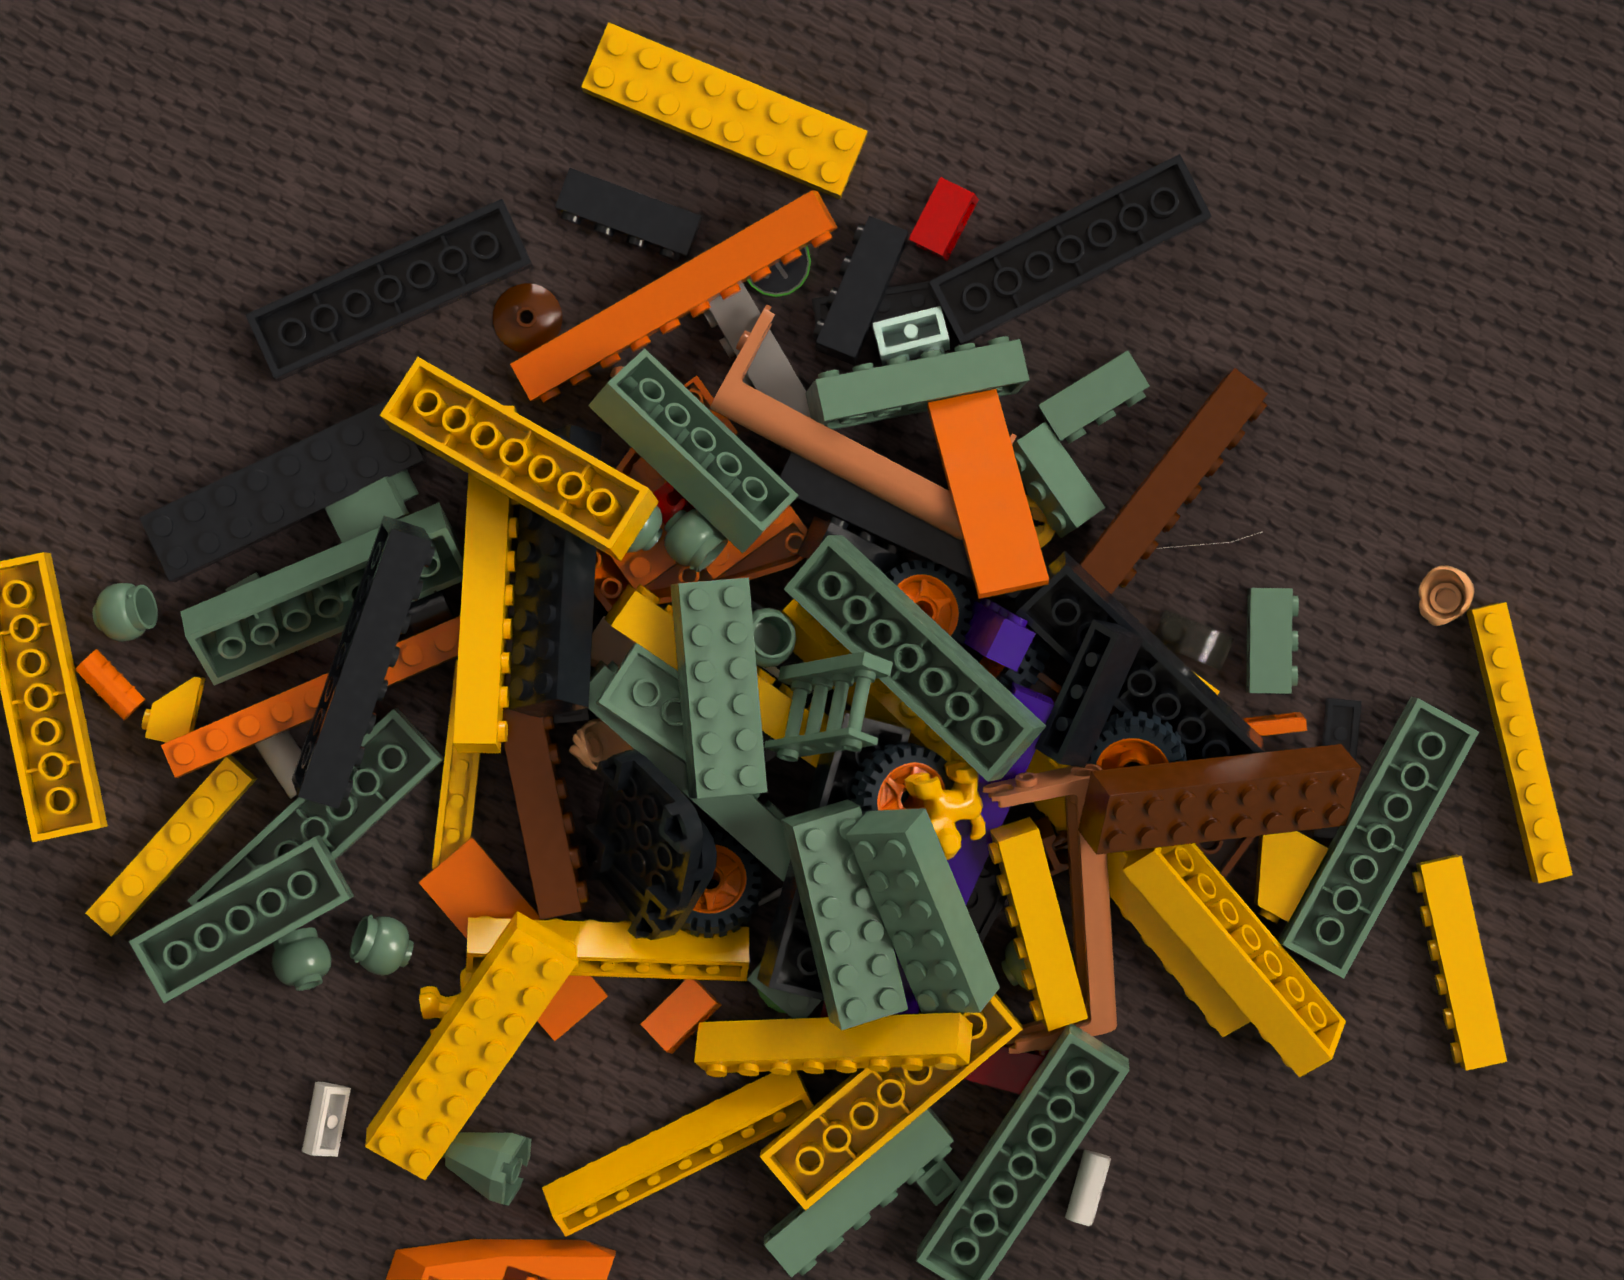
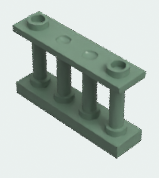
(821, 677)

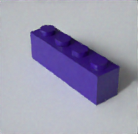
(998, 633)

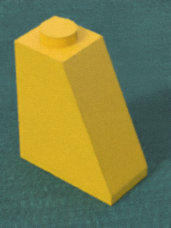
(1284, 872)

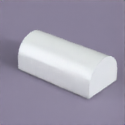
(281, 756)
(326, 1119)
(1088, 1187)

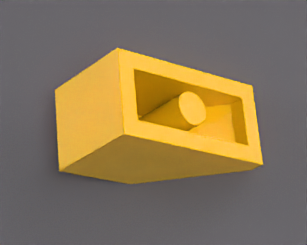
(175, 712)

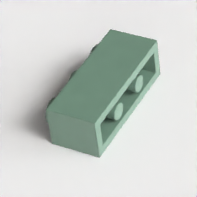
(1094, 398)
(1055, 481)
(1271, 640)

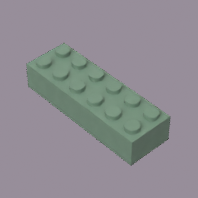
(908, 386)
(693, 450)
(718, 688)
(923, 911)
(241, 918)
(842, 920)
(807, 1233)

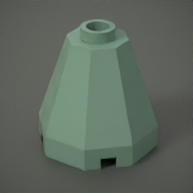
(490, 1162)

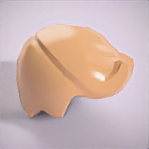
(1445, 595)
(596, 743)

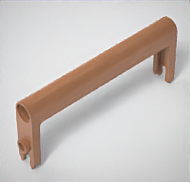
(825, 446)
(1088, 902)

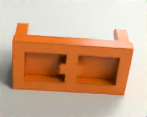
(680, 1014)

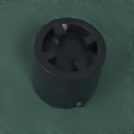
(429, 612)

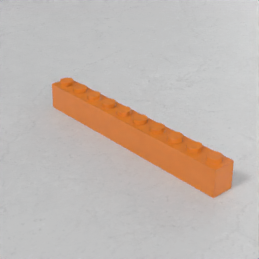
(674, 296)
(299, 705)

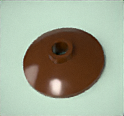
(545, 322)

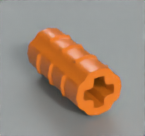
(110, 684)

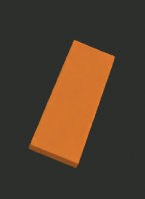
(987, 493)
(473, 887)

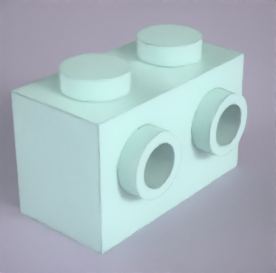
(911, 335)

